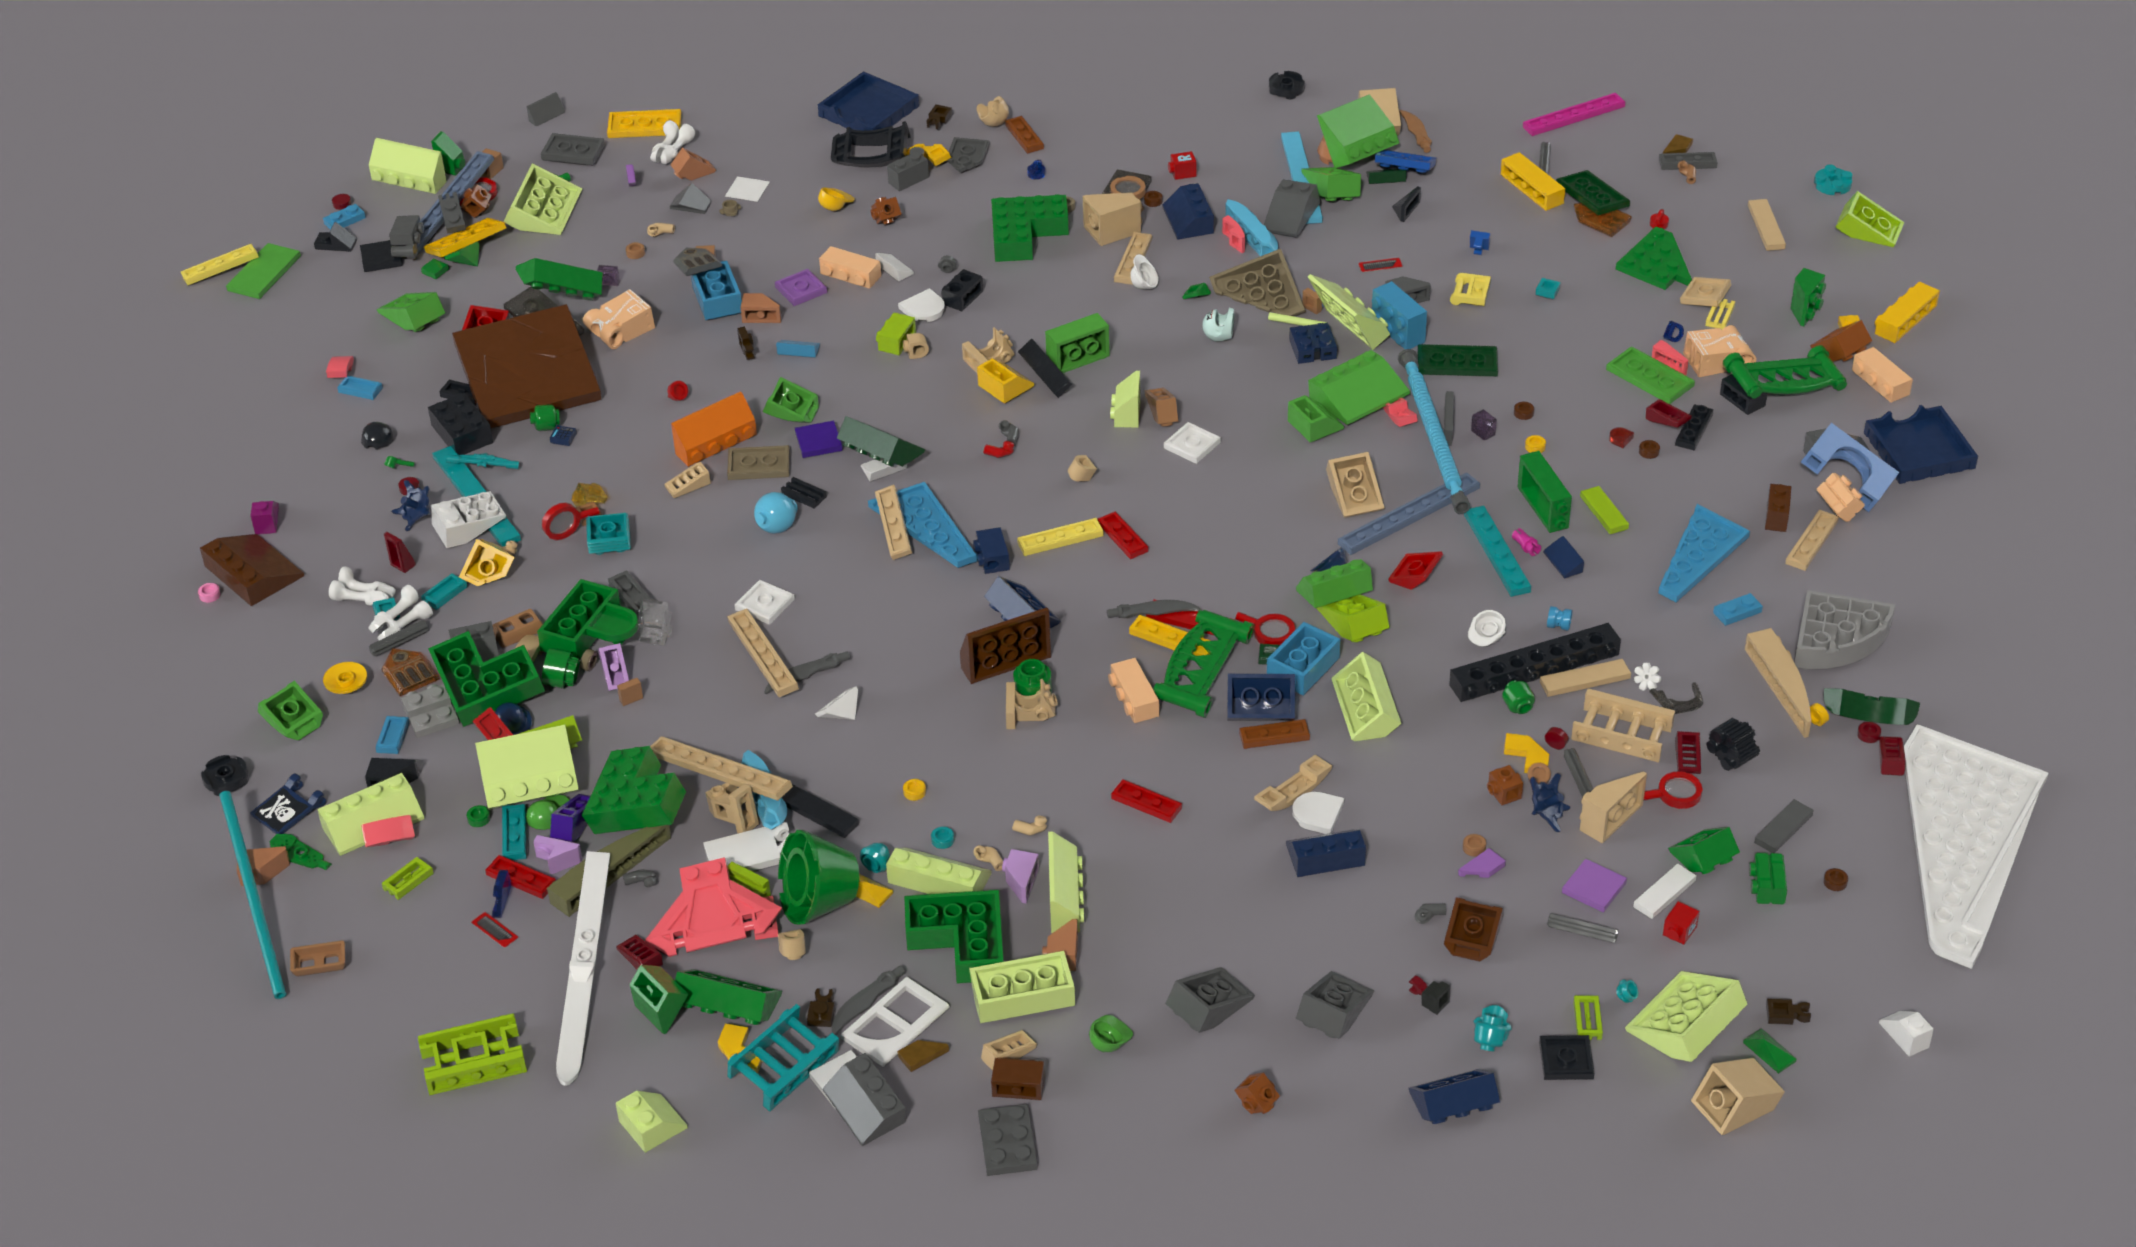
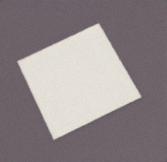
(747, 189)

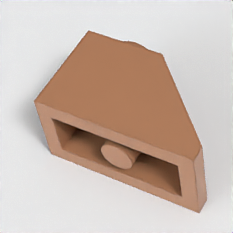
(691, 165)
(759, 309)
(266, 863)
(1064, 940)

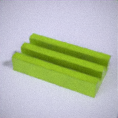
(749, 879)
(410, 880)
(1586, 1000)

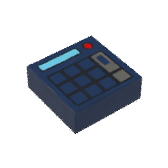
(563, 435)

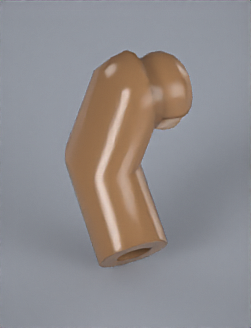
(1687, 170)

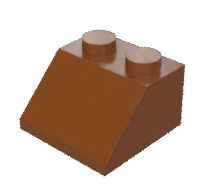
(1845, 341)

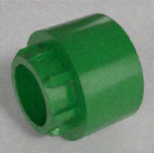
(560, 668)
(1028, 676)

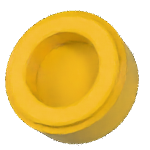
(1535, 443)
(1819, 714)
(914, 789)

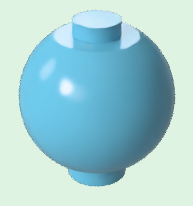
(775, 512)

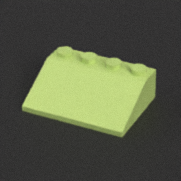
(542, 202)
(1351, 312)
(526, 767)
(1688, 1014)

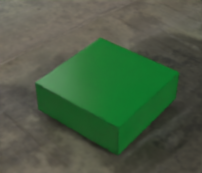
(434, 268)

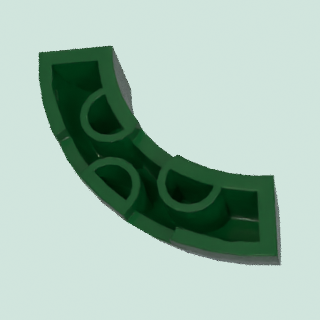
(1868, 708)

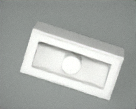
(893, 266)
(876, 469)

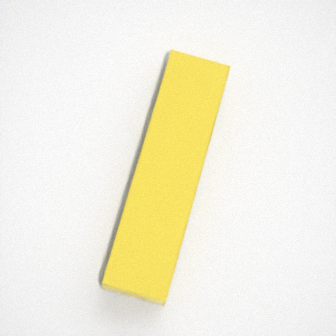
(219, 264)
(1060, 536)

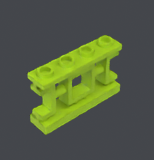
(476, 1068)

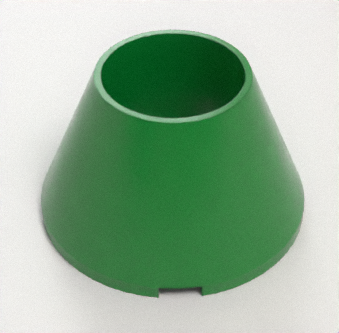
(815, 877)

